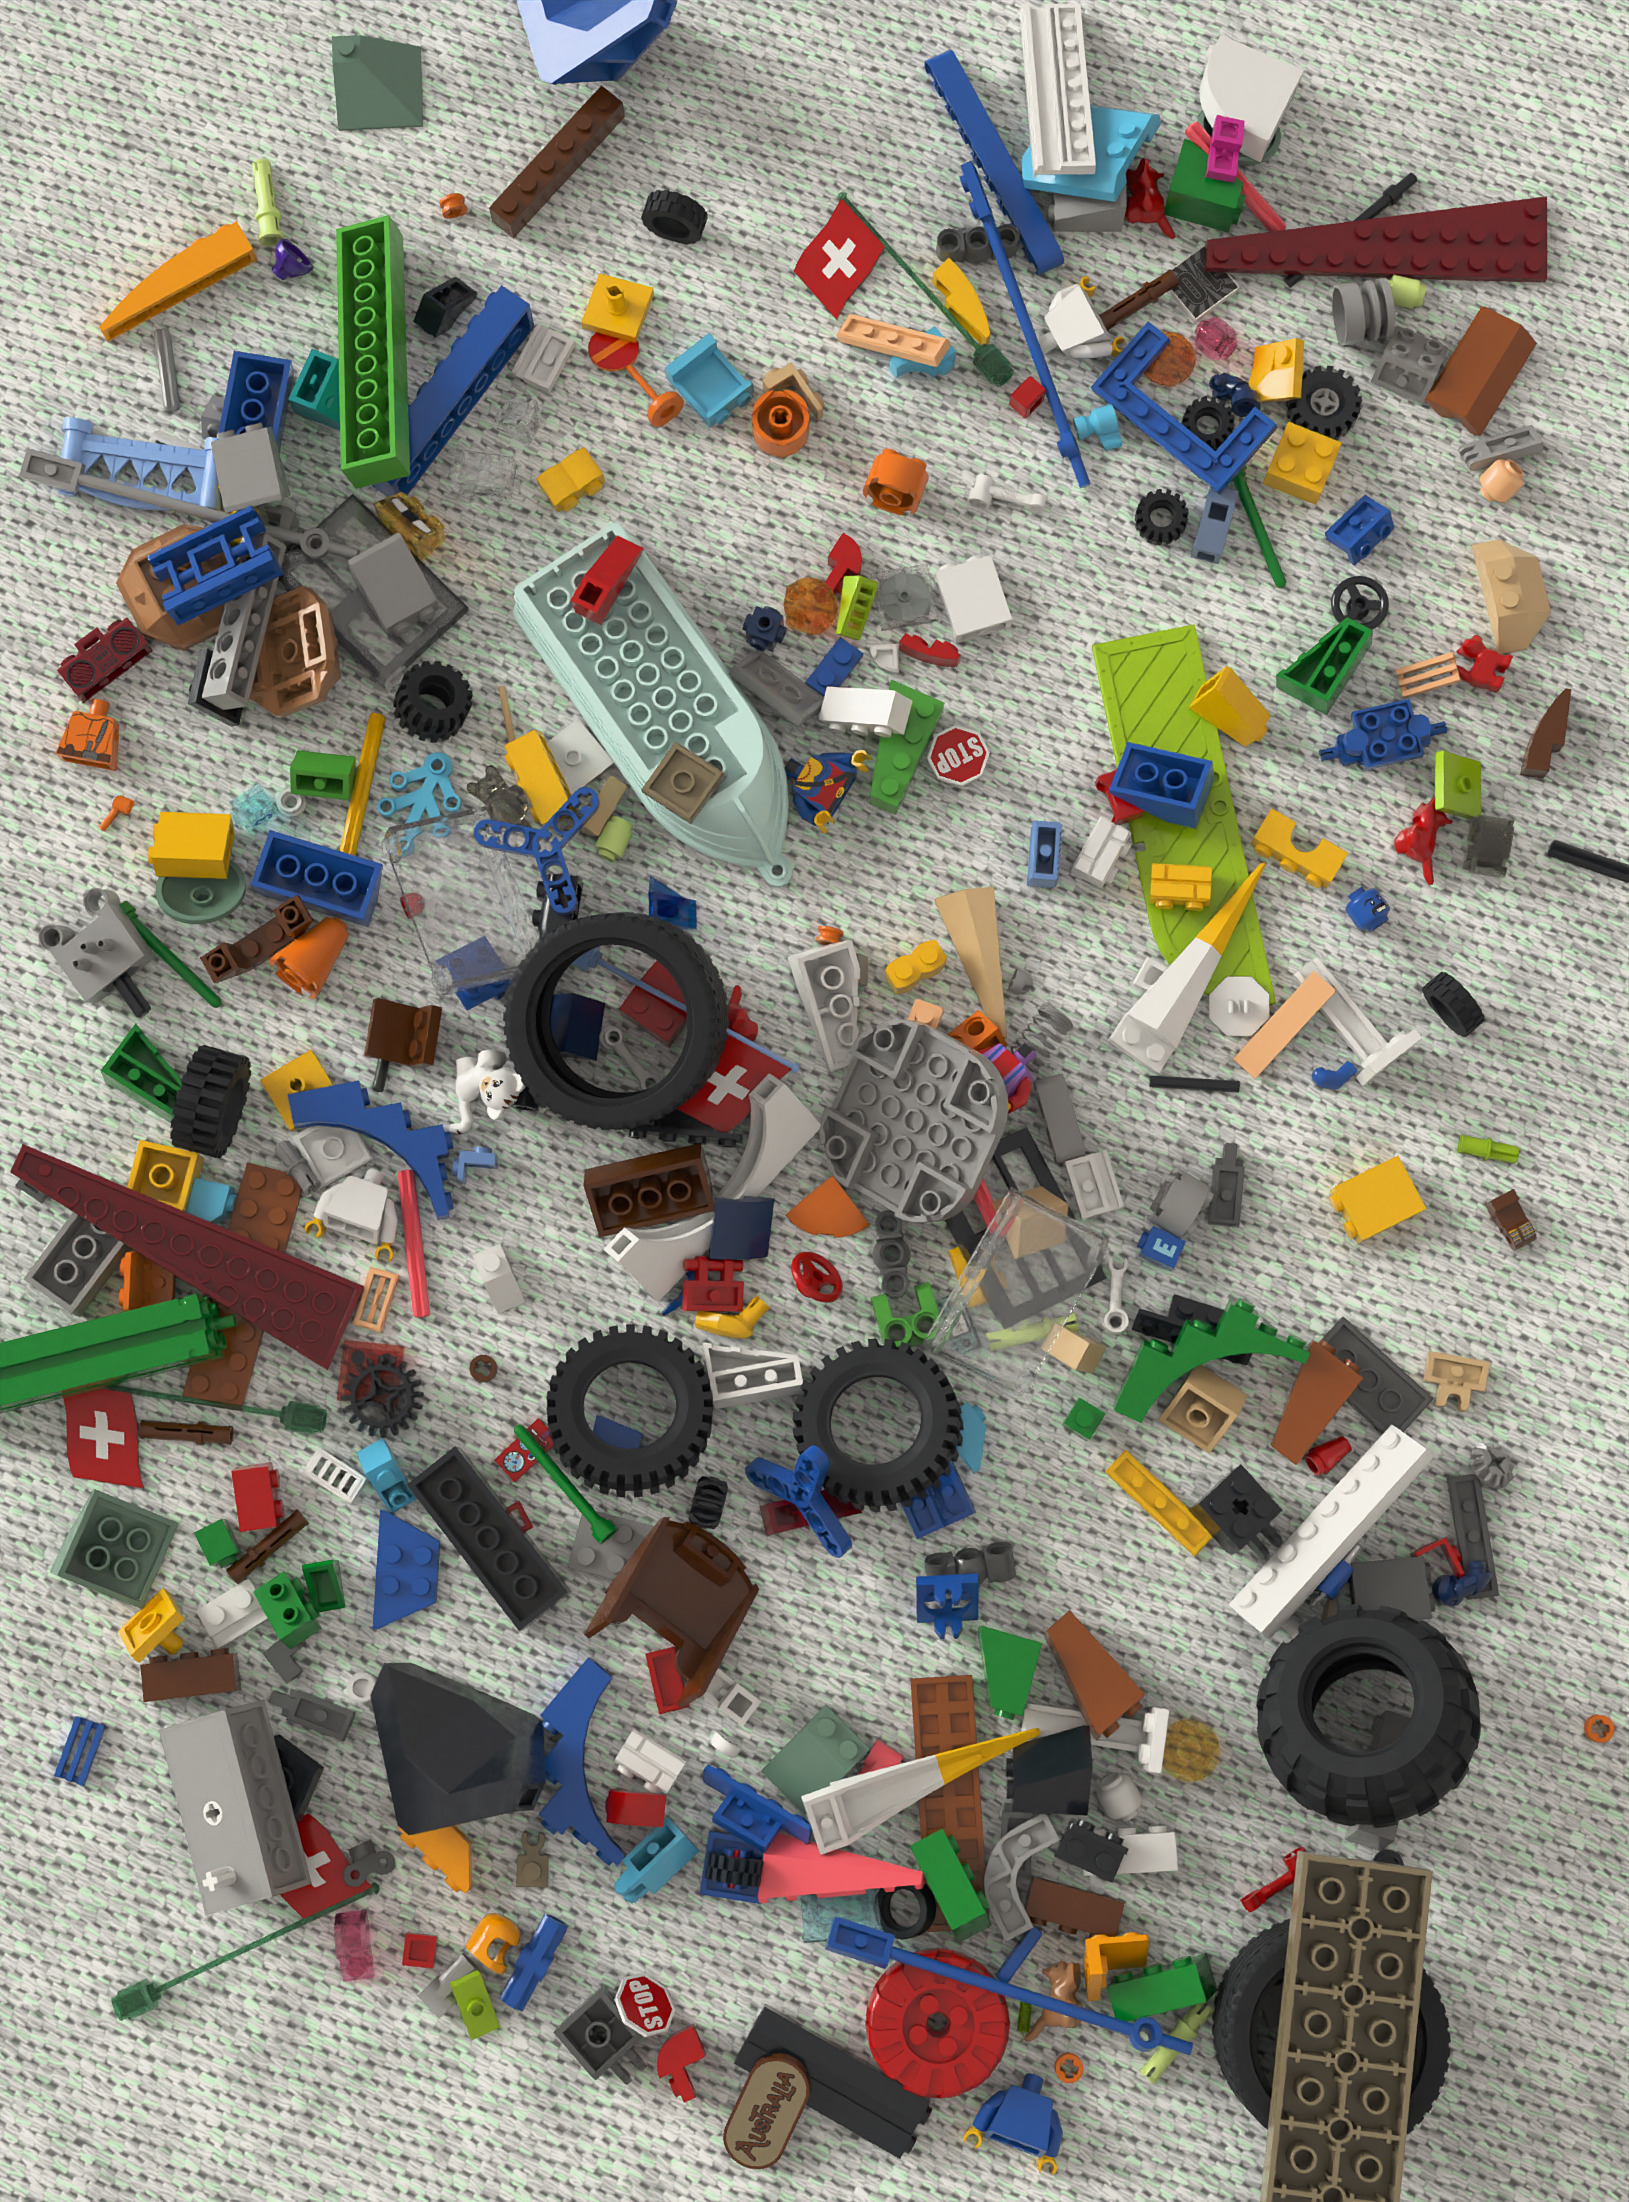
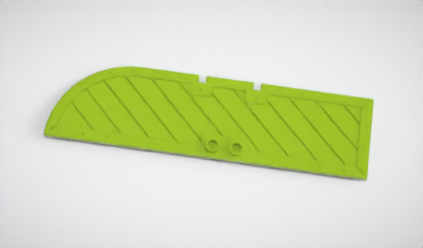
(1146, 701)

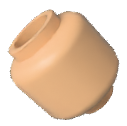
(1501, 480)

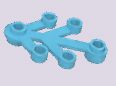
(423, 798)

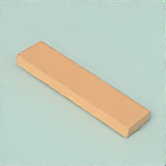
(893, 340)
(1284, 1025)

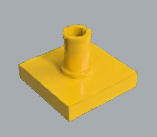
(617, 308)
(296, 1076)
(153, 1626)

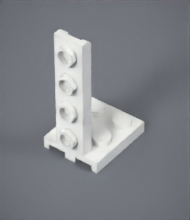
(1357, 1029)
(1133, 1735)

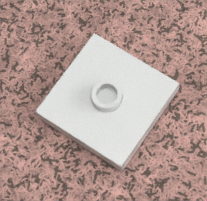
(579, 756)

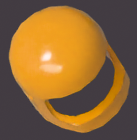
(488, 1929)

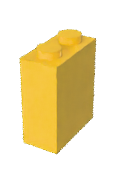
(192, 845)
(1376, 1200)

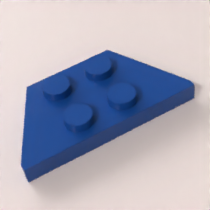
(404, 1570)

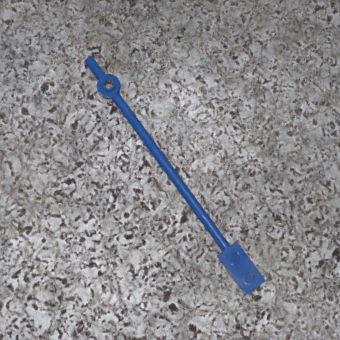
(981, 209)
(877, 1948)

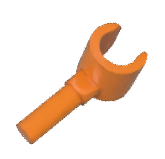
(119, 804)

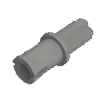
(297, 1167)

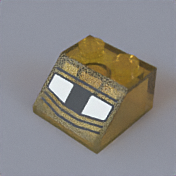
(406, 516)

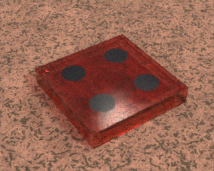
(357, 1352)

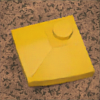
(1278, 371)

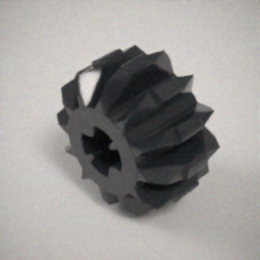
(708, 1502)

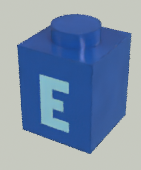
(1160, 1248)

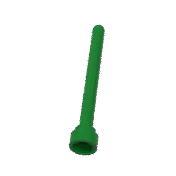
(1259, 529)
(170, 958)
(601, 1527)

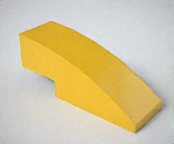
(962, 300)

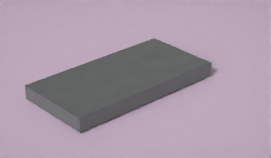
(1385, 1391)

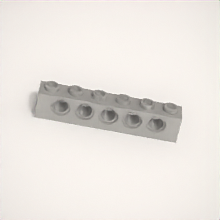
(241, 638)

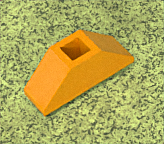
(448, 1851)

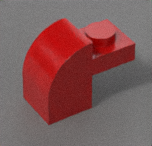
(635, 1808)
(677, 2052)

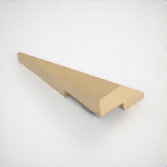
(974, 931)

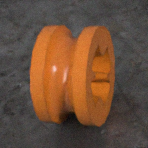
(453, 205)
(828, 935)
(1594, 1736)
(1061, 2073)

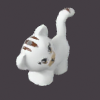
(483, 1076)

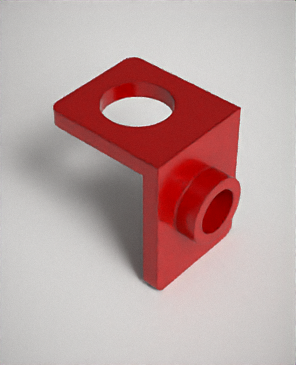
(1450, 1552)

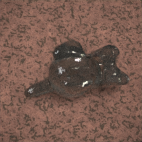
(503, 802)

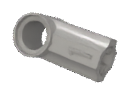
(438, 1994)

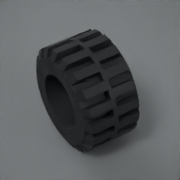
(441, 683)

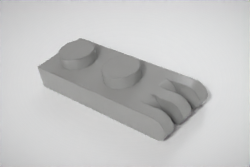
(1503, 446)

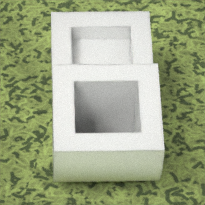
(731, 1697)

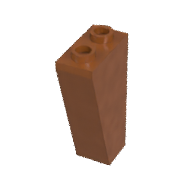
(1314, 1400)
(1093, 1676)

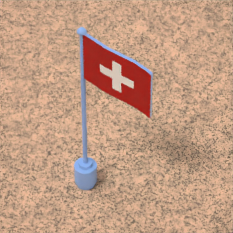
(742, 1065)

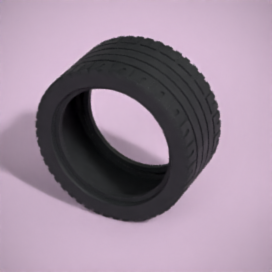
(531, 1036)
(1237, 2015)

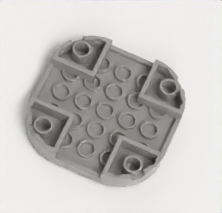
(915, 1120)

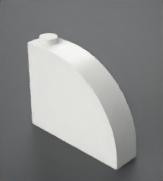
(1248, 88)

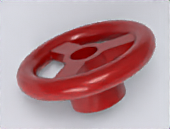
(813, 1279)

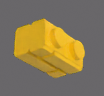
(1180, 886)

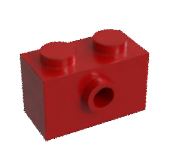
(257, 1496)

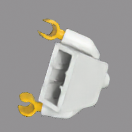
(1077, 325)
(359, 1210)

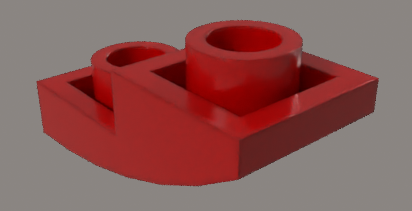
(939, 654)

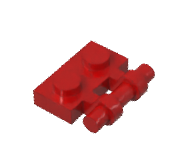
(713, 1294)

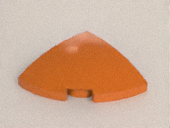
(828, 1212)

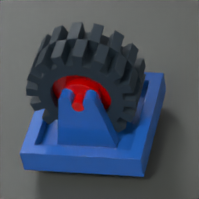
(731, 1868)

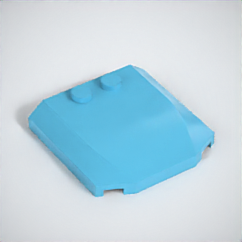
(1116, 142)

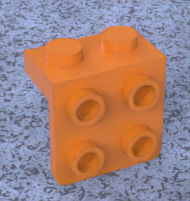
(144, 1282)

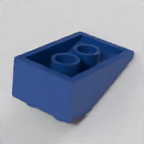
(1164, 783)

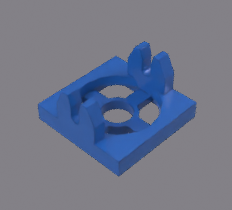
(947, 1615)

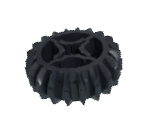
(388, 1410)

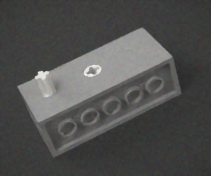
(235, 1807)

